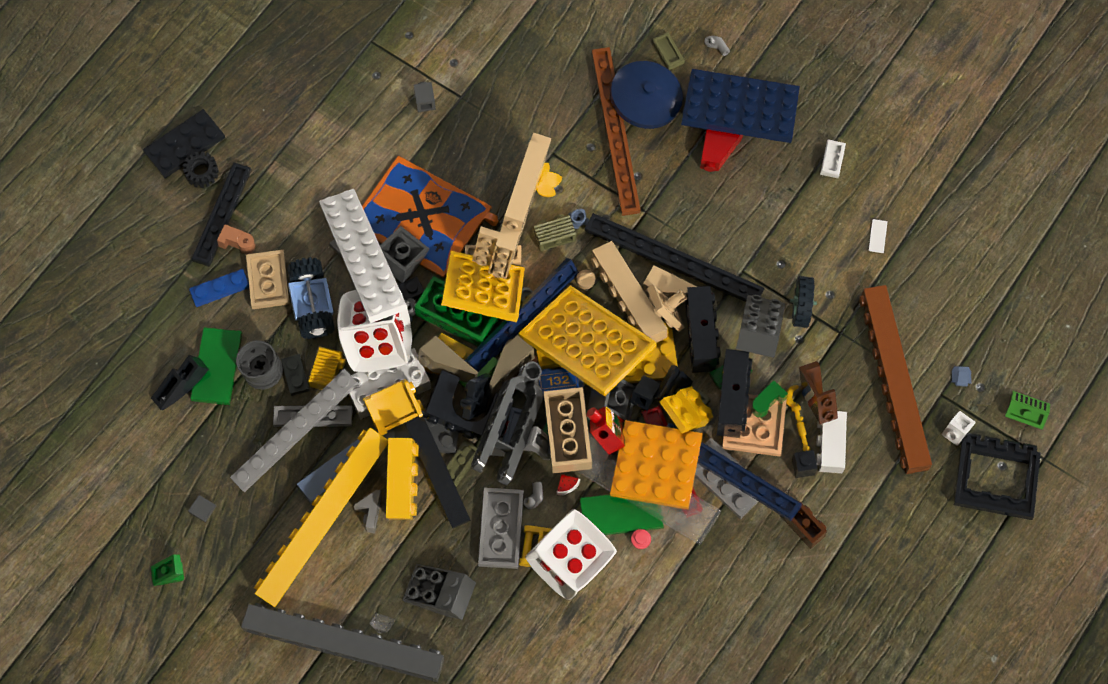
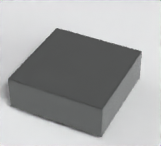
(202, 508)

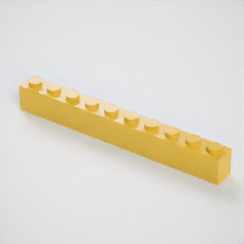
(321, 517)

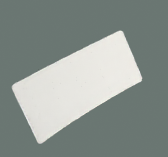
(877, 236)

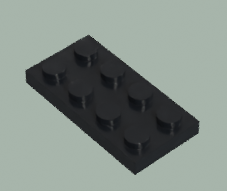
(191, 136)

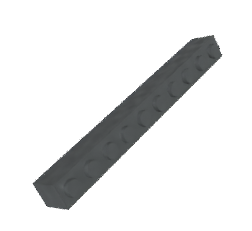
(343, 643)

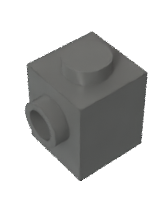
(424, 96)

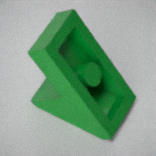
(167, 571)

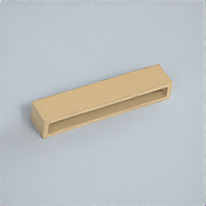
(627, 291)

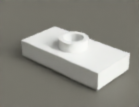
(832, 158)

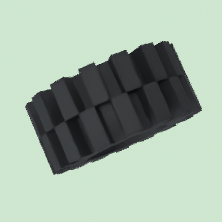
(200, 160)

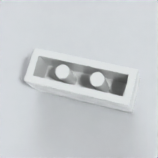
(832, 444)

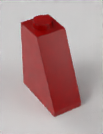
(717, 149)

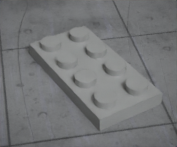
(729, 495)
(501, 528)

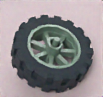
(803, 301)

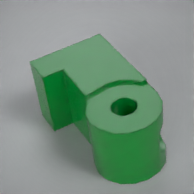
(767, 398)

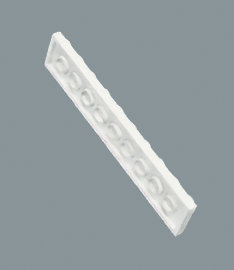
(363, 256)

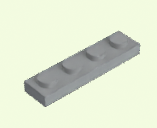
(337, 417)

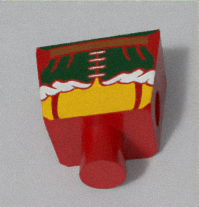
(606, 429)

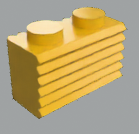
(325, 367)

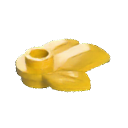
(548, 182)

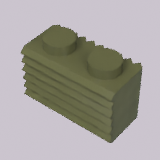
(554, 232)

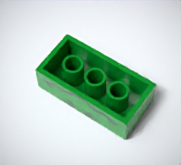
(461, 323)

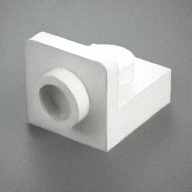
(958, 428)

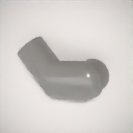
(536, 498)

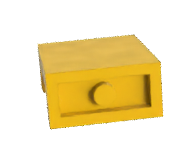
(393, 406)

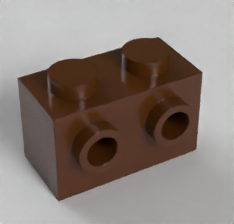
(807, 526)

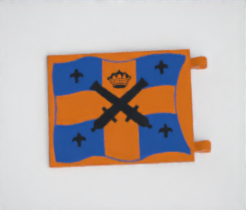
(428, 209)

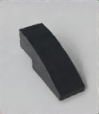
(179, 382)

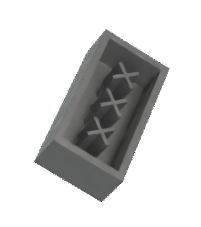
(761, 326)

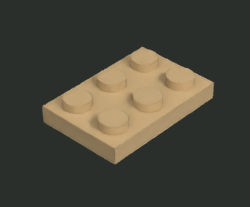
(267, 279)

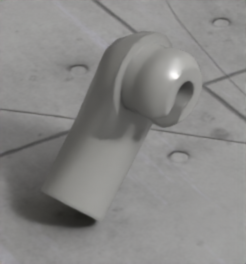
(717, 43)

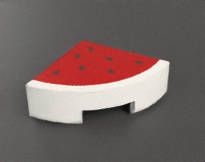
(567, 484)

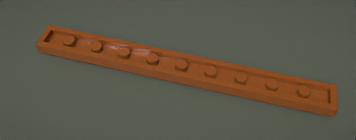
(616, 134)

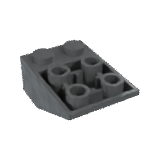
(439, 591)

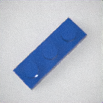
(219, 288)

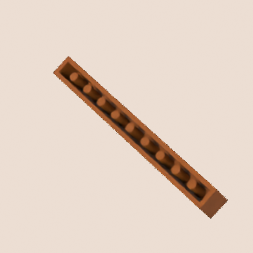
(895, 379)

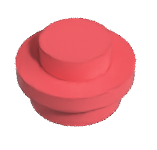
(641, 539)

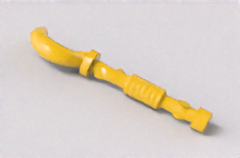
(796, 408)

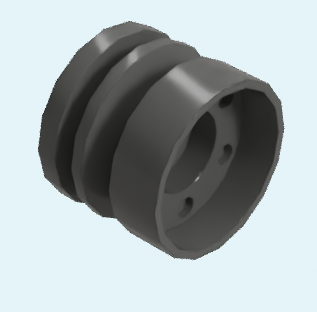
(252, 358)

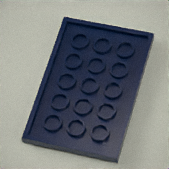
(741, 105)

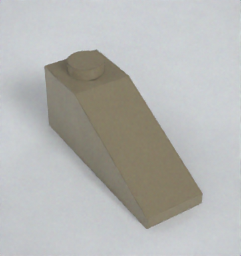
(513, 356)
(439, 357)

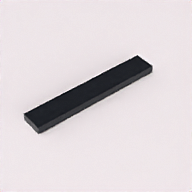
(221, 213)
(438, 472)

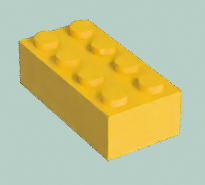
(400, 479)

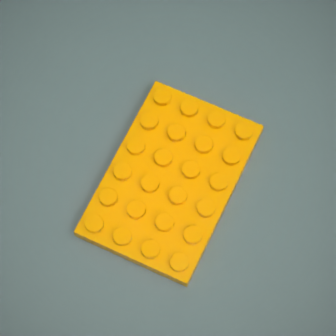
(587, 340)

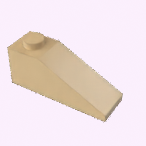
(665, 282)

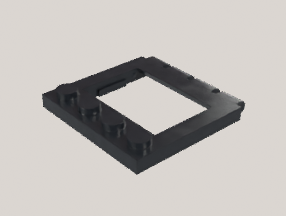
(990, 502)

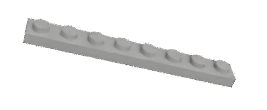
(294, 430)

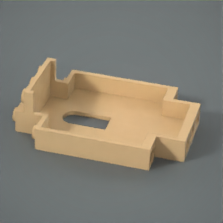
(499, 248)

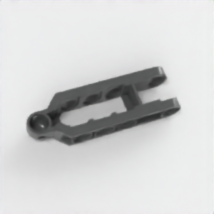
(527, 383)

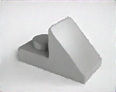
(538, 442)
(370, 505)

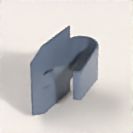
(961, 376)

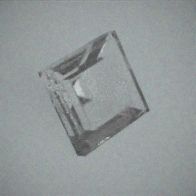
(381, 623)

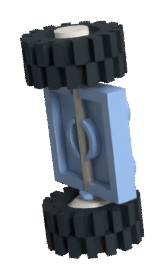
(310, 298)

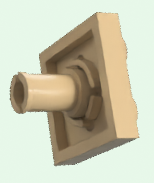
(667, 307)

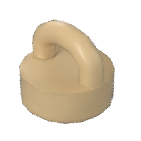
(585, 279)

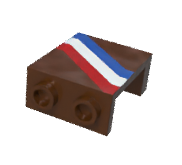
(821, 403)

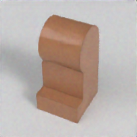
(237, 239)

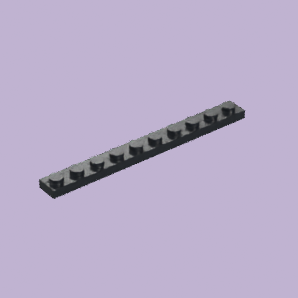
(672, 258)

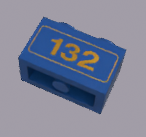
(557, 380)

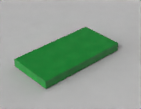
(219, 354)
(617, 515)

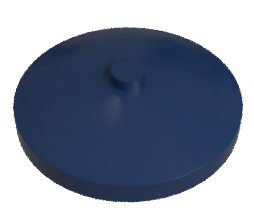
(646, 94)

